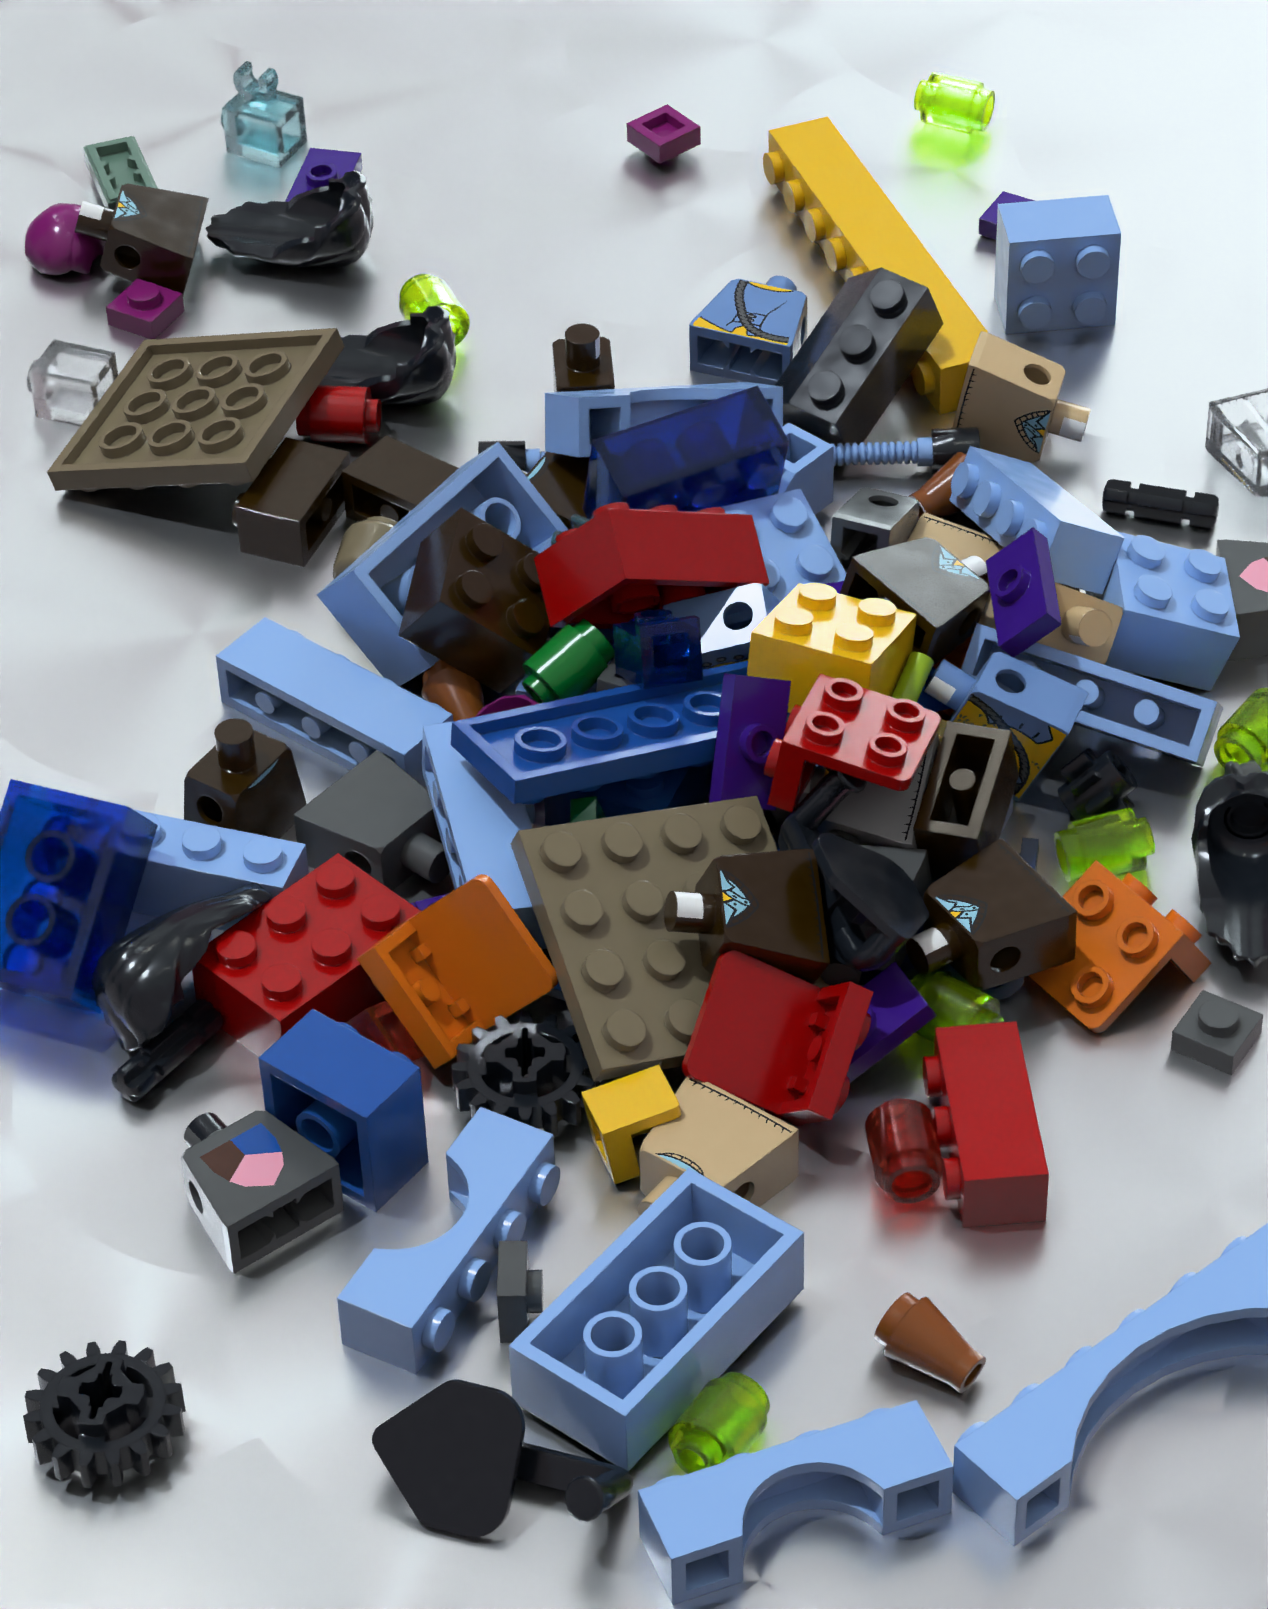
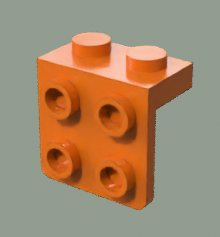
(1117, 948)
(458, 968)

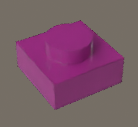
(663, 133)
(145, 309)

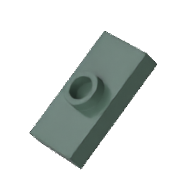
(116, 164)

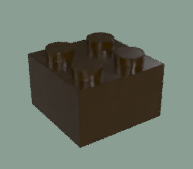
(476, 601)

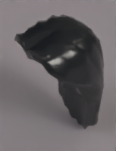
(313, 229)
(400, 361)
(1233, 863)
(143, 972)

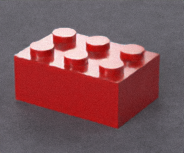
(645, 560)
(300, 954)

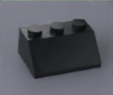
(858, 356)

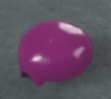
(55, 246)

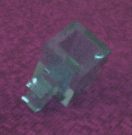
(262, 120)

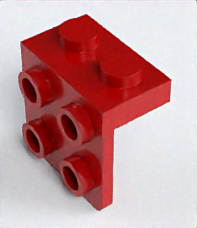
(850, 733)
(777, 1039)

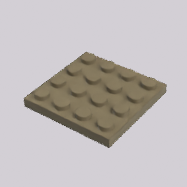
(196, 410)
(601, 915)

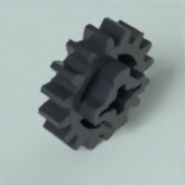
(495, 1066)
(104, 1413)

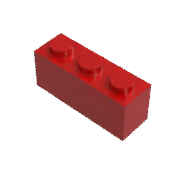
(987, 1125)

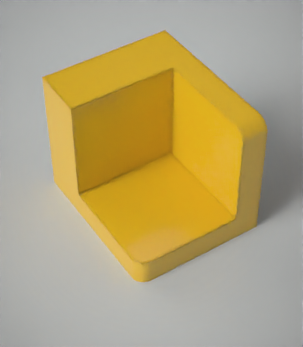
(625, 1111)

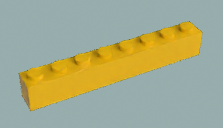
(865, 231)

